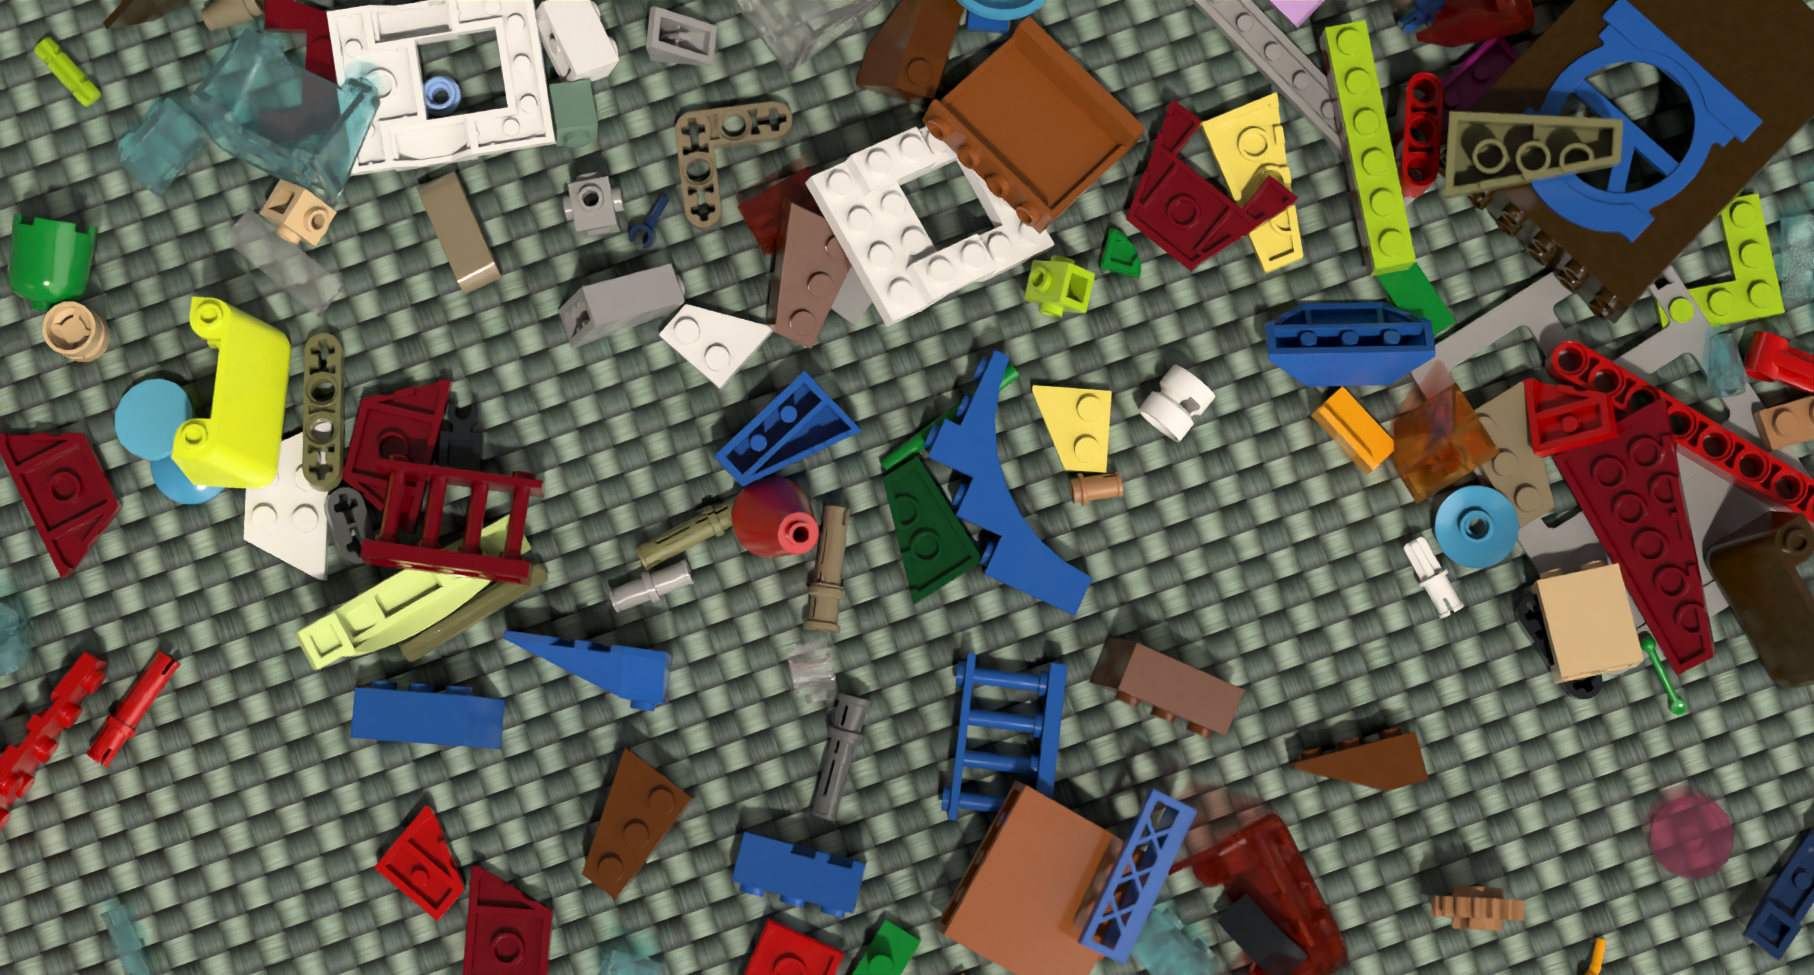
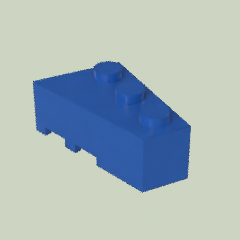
(786, 431)
(427, 716)
(798, 874)

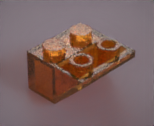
(1440, 443)

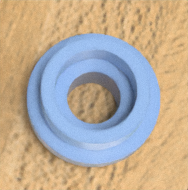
(437, 84)

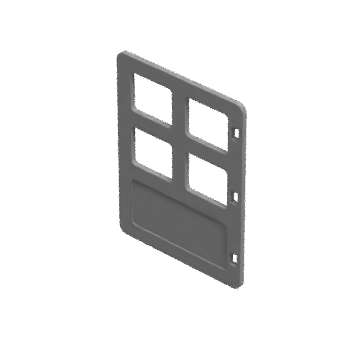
(1712, 503)

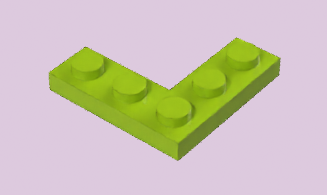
(1754, 283)

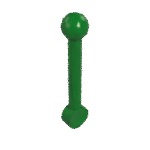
(1676, 704)

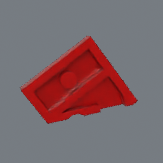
(1567, 417)
(424, 866)

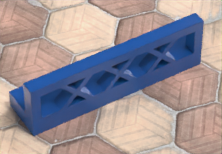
(1145, 879)

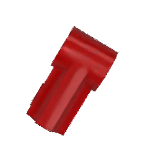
(1773, 360)

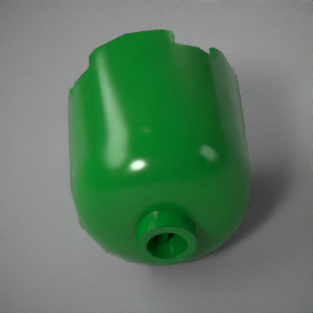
(49, 261)

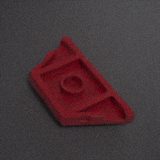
(400, 425)
(62, 491)
(505, 929)

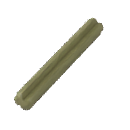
(469, 614)

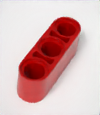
(1427, 119)

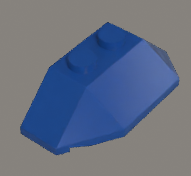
(1349, 343)

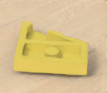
(1077, 425)

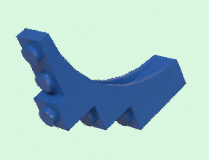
(971, 449)

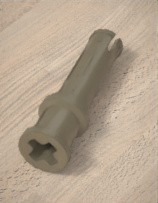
(827, 590)

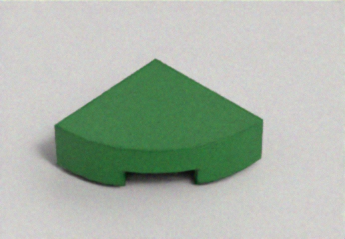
(1120, 255)

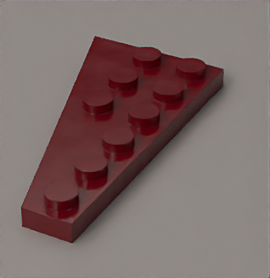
(1641, 516)

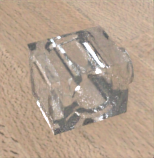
(812, 671)

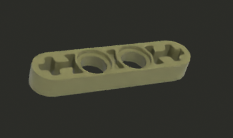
(329, 411)

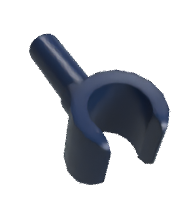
(650, 222)

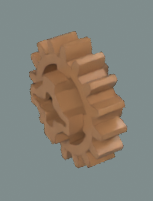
(1477, 908)

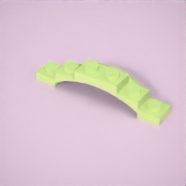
(396, 606)

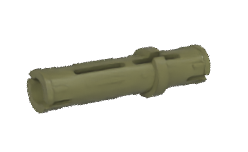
(684, 536)

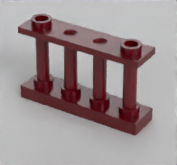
(468, 559)

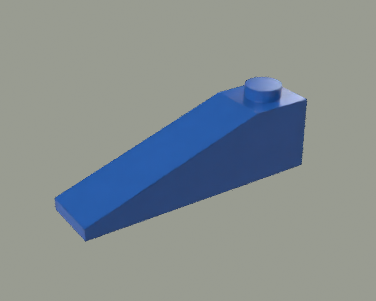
(621, 670)

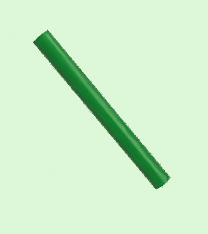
(916, 443)

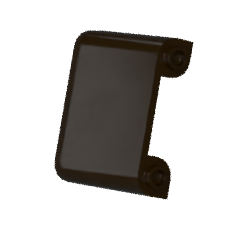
(1767, 593)

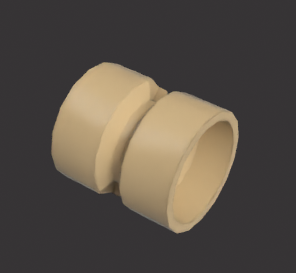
(76, 331)

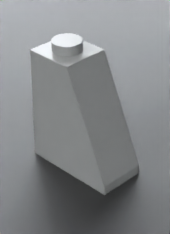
(621, 304)

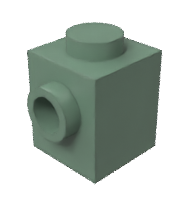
(573, 113)

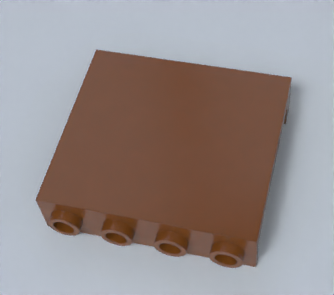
(1034, 126)
(1035, 888)

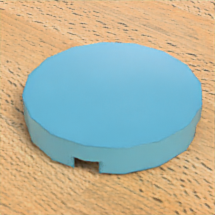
(151, 416)

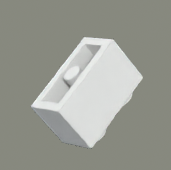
(576, 40)

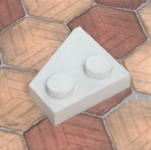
(714, 341)

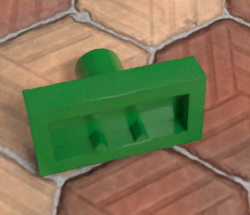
(888, 951)

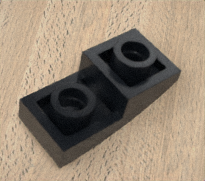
(1261, 936)

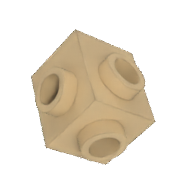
(297, 213)

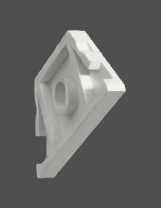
(289, 513)

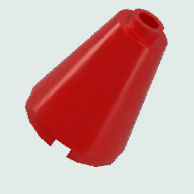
(774, 518)

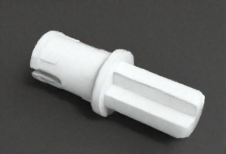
(1432, 576)

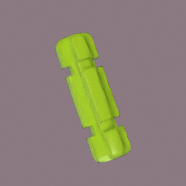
(67, 72)

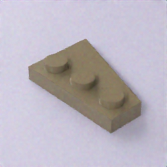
(1516, 470)

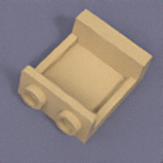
(1588, 621)

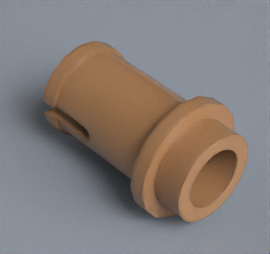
(1095, 487)

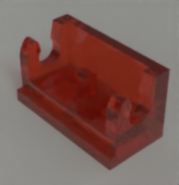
(764, 211)

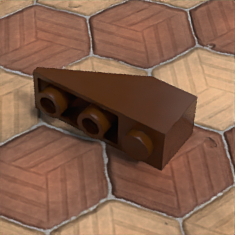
(1378, 765)

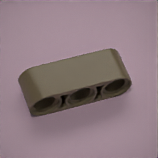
(459, 232)

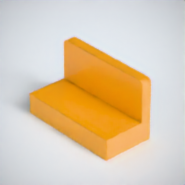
(1354, 430)

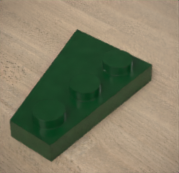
(927, 531)

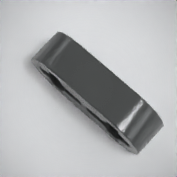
(340, 529)

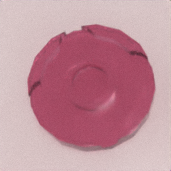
(1691, 836)

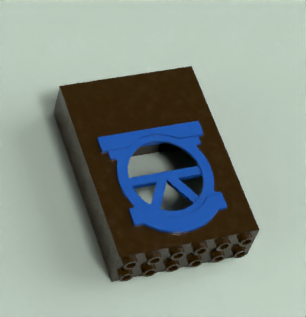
(1749, 96)

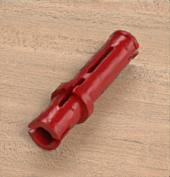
(132, 709)

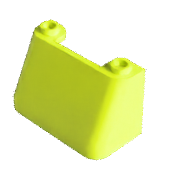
(249, 401)

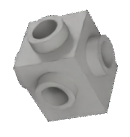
(595, 219)

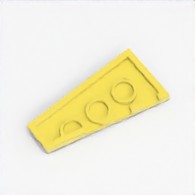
(1248, 150)

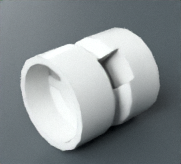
(1176, 403)

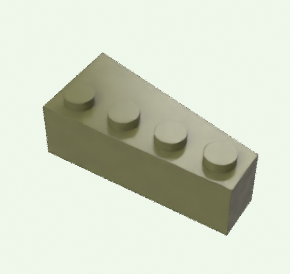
(1519, 149)

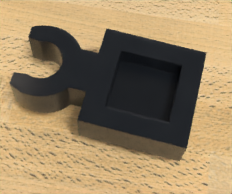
(462, 447)

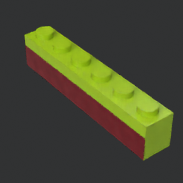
(1367, 148)

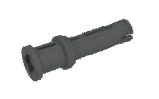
(844, 736)

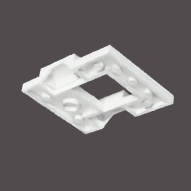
(382, 48)
(888, 241)

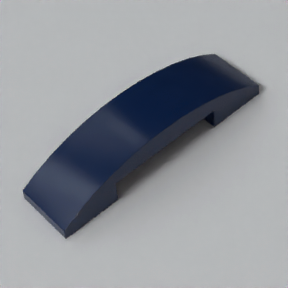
(1785, 902)

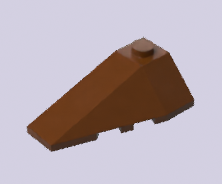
(912, 51)

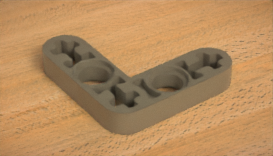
(715, 138)

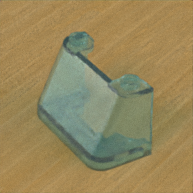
(285, 115)

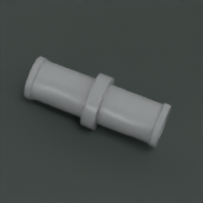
(651, 586)

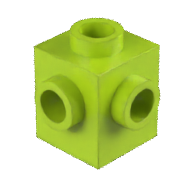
(1059, 286)

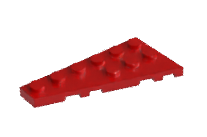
(43, 729)

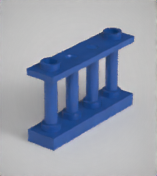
(1043, 726)

